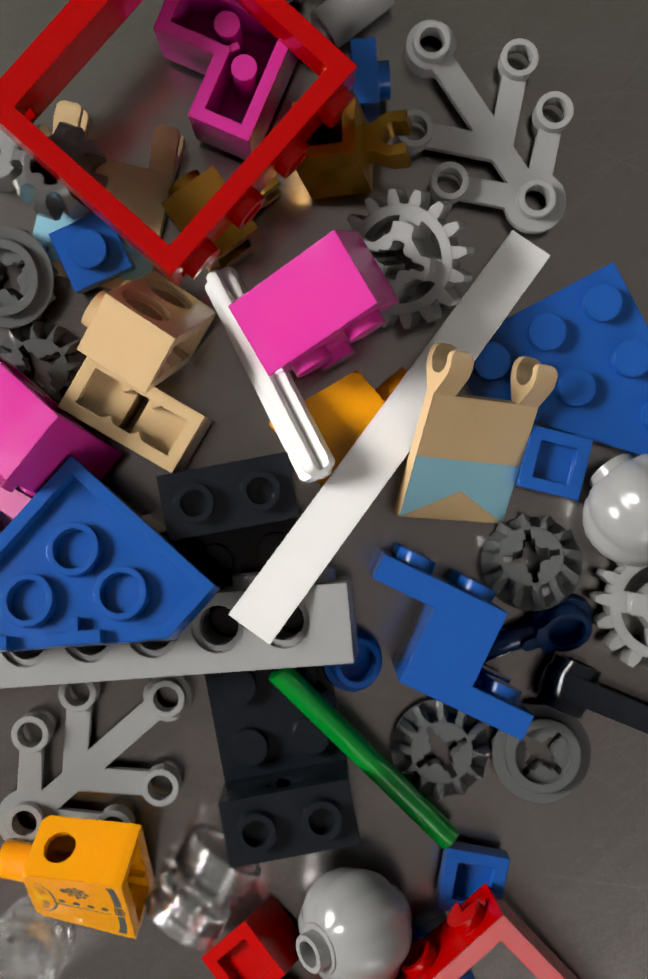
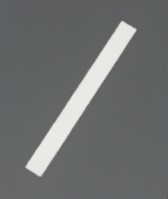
(381, 446)

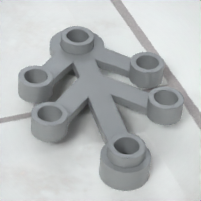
(490, 136)
(86, 766)

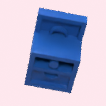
(450, 640)

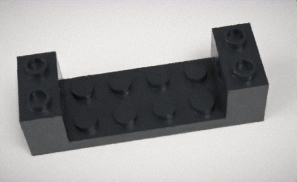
(283, 777)

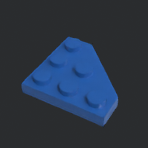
(600, 357)
(91, 571)

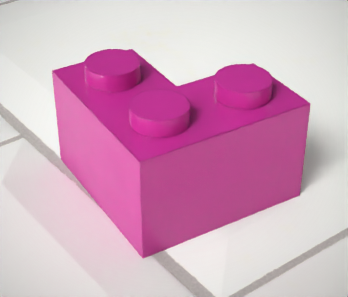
(241, 65)
(315, 306)
(41, 436)

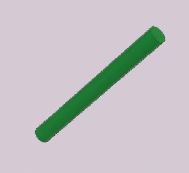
(364, 755)

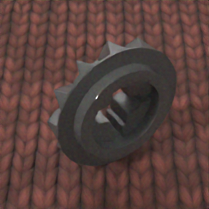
(35, 281)
(45, 342)
(512, 581)
(411, 742)
(540, 781)

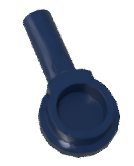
(552, 629)

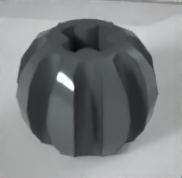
(35, 181)

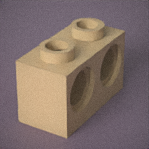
(144, 329)
(145, 423)

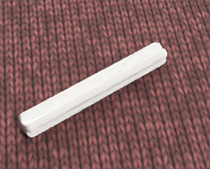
(277, 392)

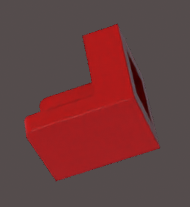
(257, 947)

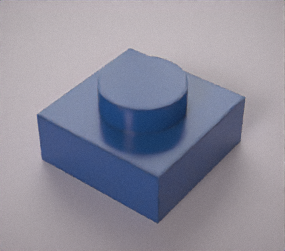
(372, 77)
(91, 253)
(554, 463)
(466, 869)

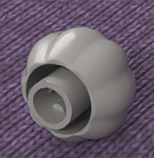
(618, 510)
(354, 926)

